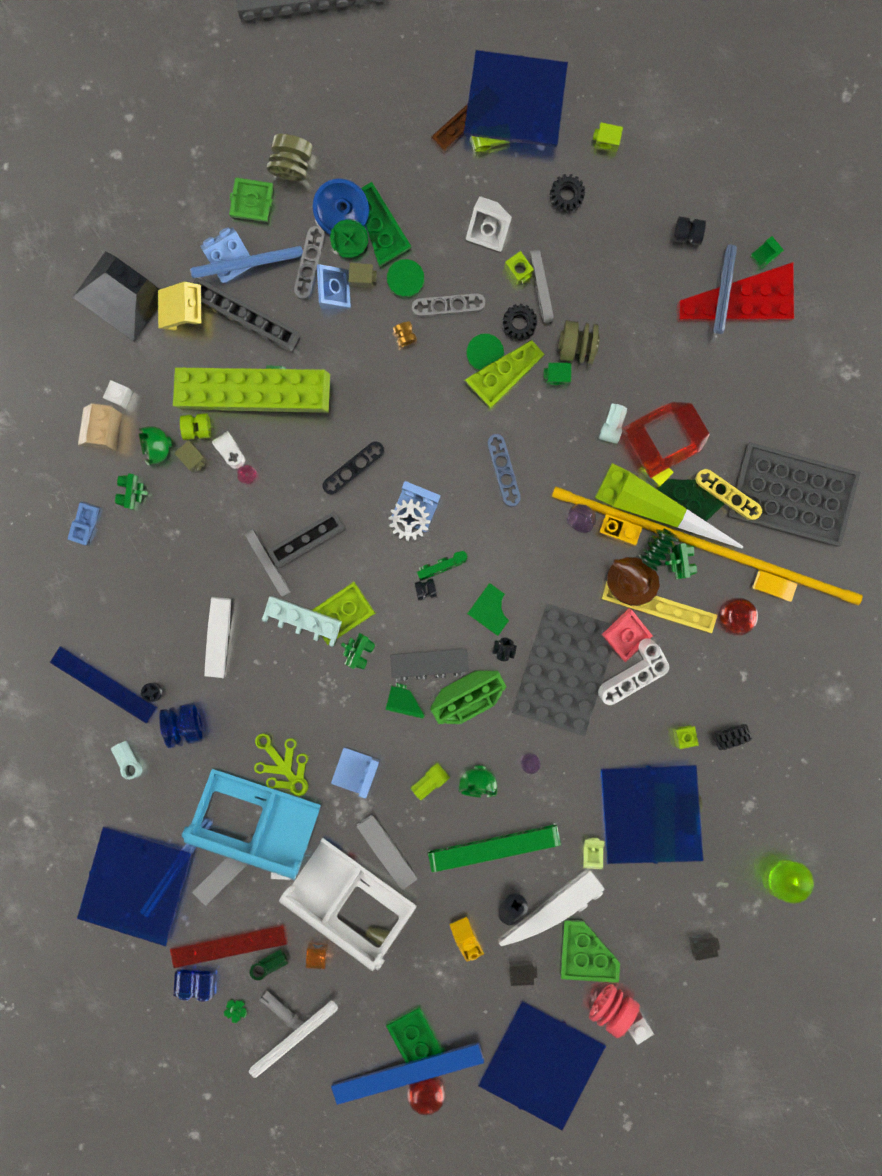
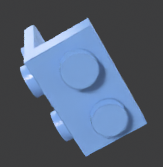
(224, 248)

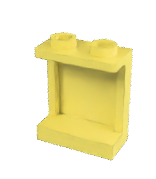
(179, 305)

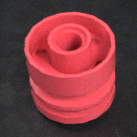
(614, 1011)

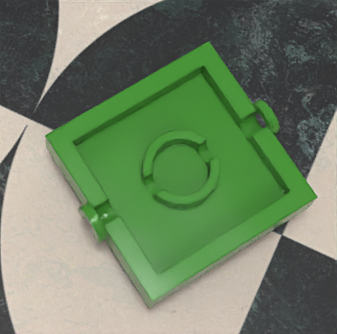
(251, 200)

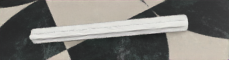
(293, 1039)

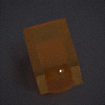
(316, 956)

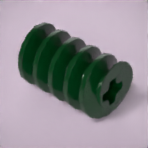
(658, 548)

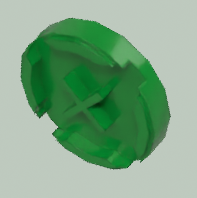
(349, 238)
(405, 278)
(484, 350)

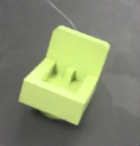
(593, 853)

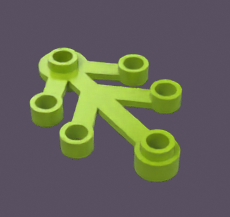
(283, 766)

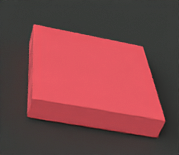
(626, 634)

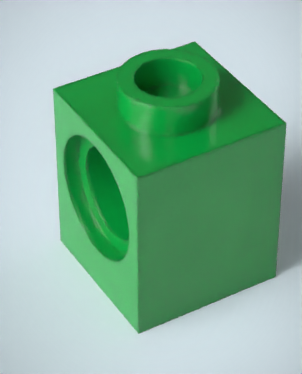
(558, 373)

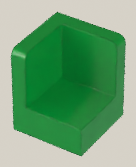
(767, 252)

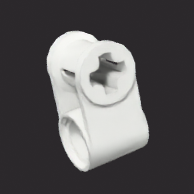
(227, 449)

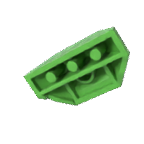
(468, 697)

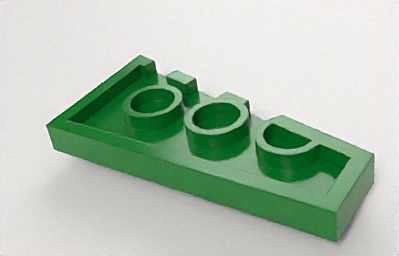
(383, 230)

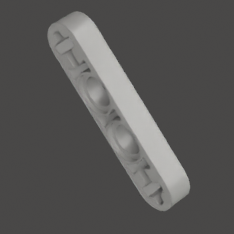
(309, 263)
(541, 286)
(448, 301)
(267, 562)

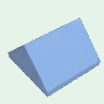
(333, 287)

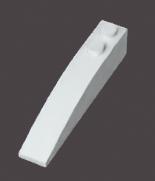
(557, 908)

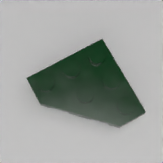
(693, 497)

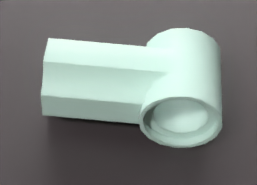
(612, 428)
(125, 758)

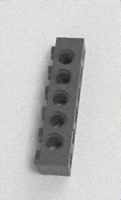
(247, 316)

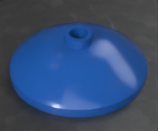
(329, 200)

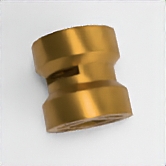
(405, 334)

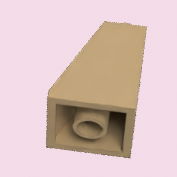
(100, 427)

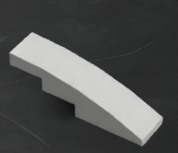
(217, 637)

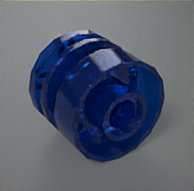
(185, 724)

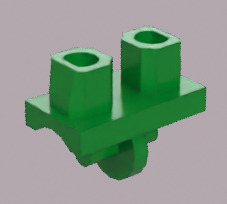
(128, 499)
(679, 561)
(354, 650)

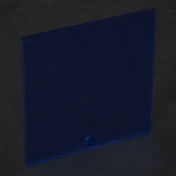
(516, 98)
(652, 814)
(134, 886)
(542, 1065)

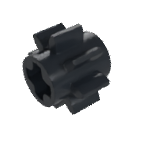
(504, 649)

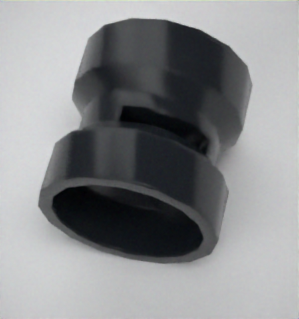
(421, 590)

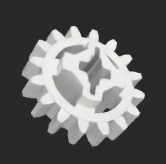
(408, 528)

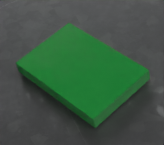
(414, 1035)

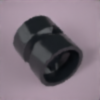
(689, 230)

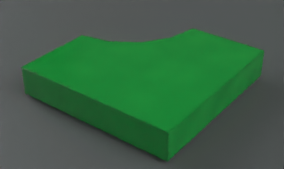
(488, 609)

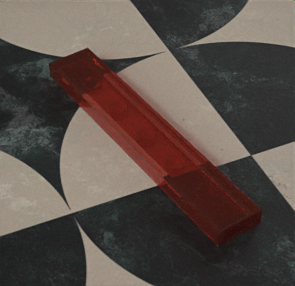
(228, 946)

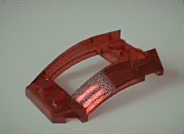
(646, 449)

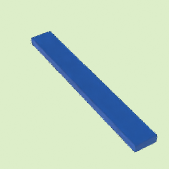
(407, 1073)

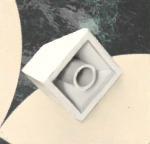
(488, 224)

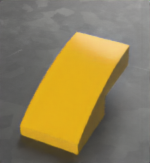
(774, 586)

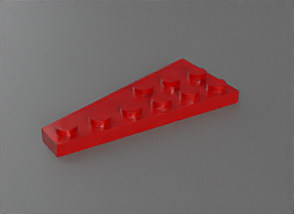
(755, 298)

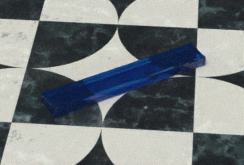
(103, 684)

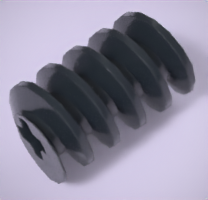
(512, 909)

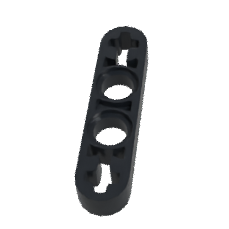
(351, 465)

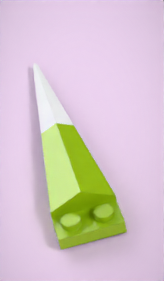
(632, 494)

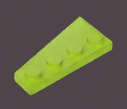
(502, 374)

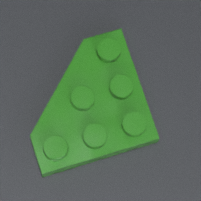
(586, 955)

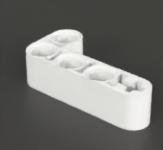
(631, 674)

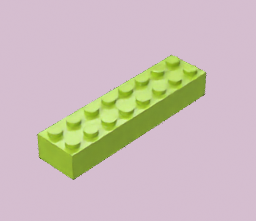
(251, 389)

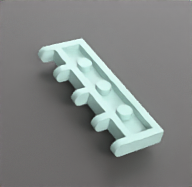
(302, 618)

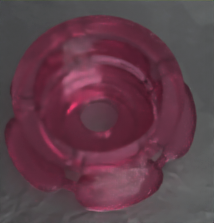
(241, 474)

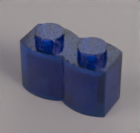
(194, 984)

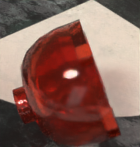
(738, 616)
(426, 1096)

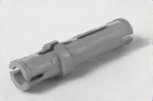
(291, 1019)

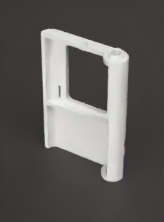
(324, 889)

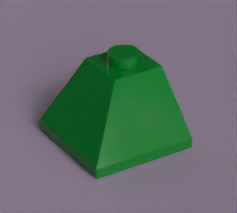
(403, 701)

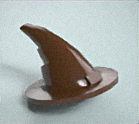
(632, 581)

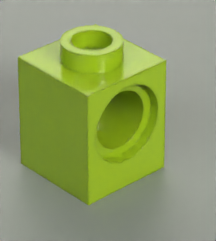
(608, 136)
(519, 260)
(685, 736)

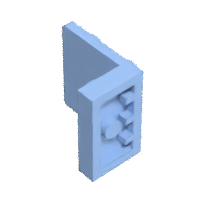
(425, 497)
(355, 772)

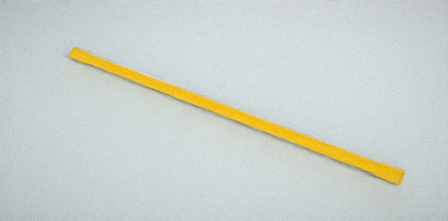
(844, 594)

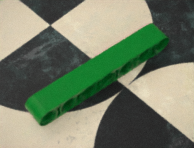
(494, 848)

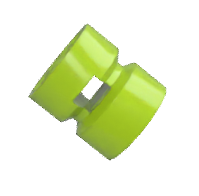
(188, 426)

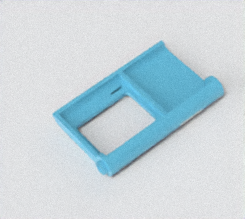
(280, 832)

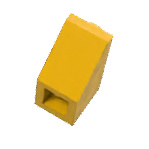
(620, 530)
(466, 939)

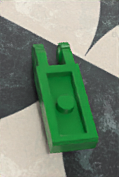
(444, 564)

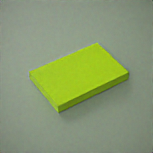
(347, 606)

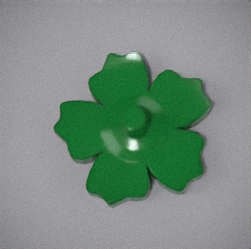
(235, 1010)

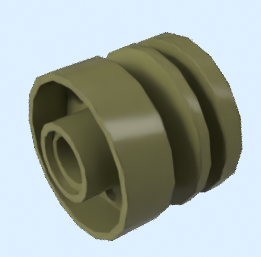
(289, 157)
(578, 342)

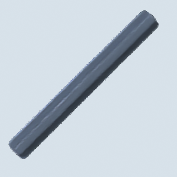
(725, 288)

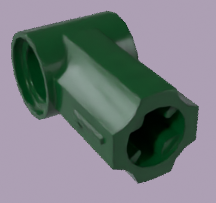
(269, 963)

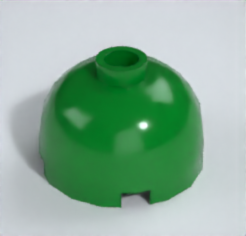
(154, 444)
(478, 782)

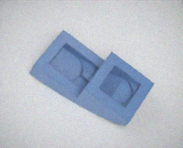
(84, 523)

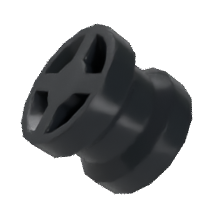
(147, 693)

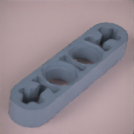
(500, 471)

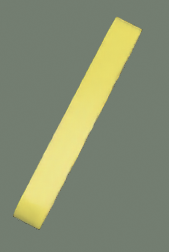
(729, 493)

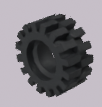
(567, 181)
(519, 333)
(732, 737)

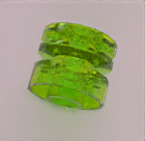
(788, 880)

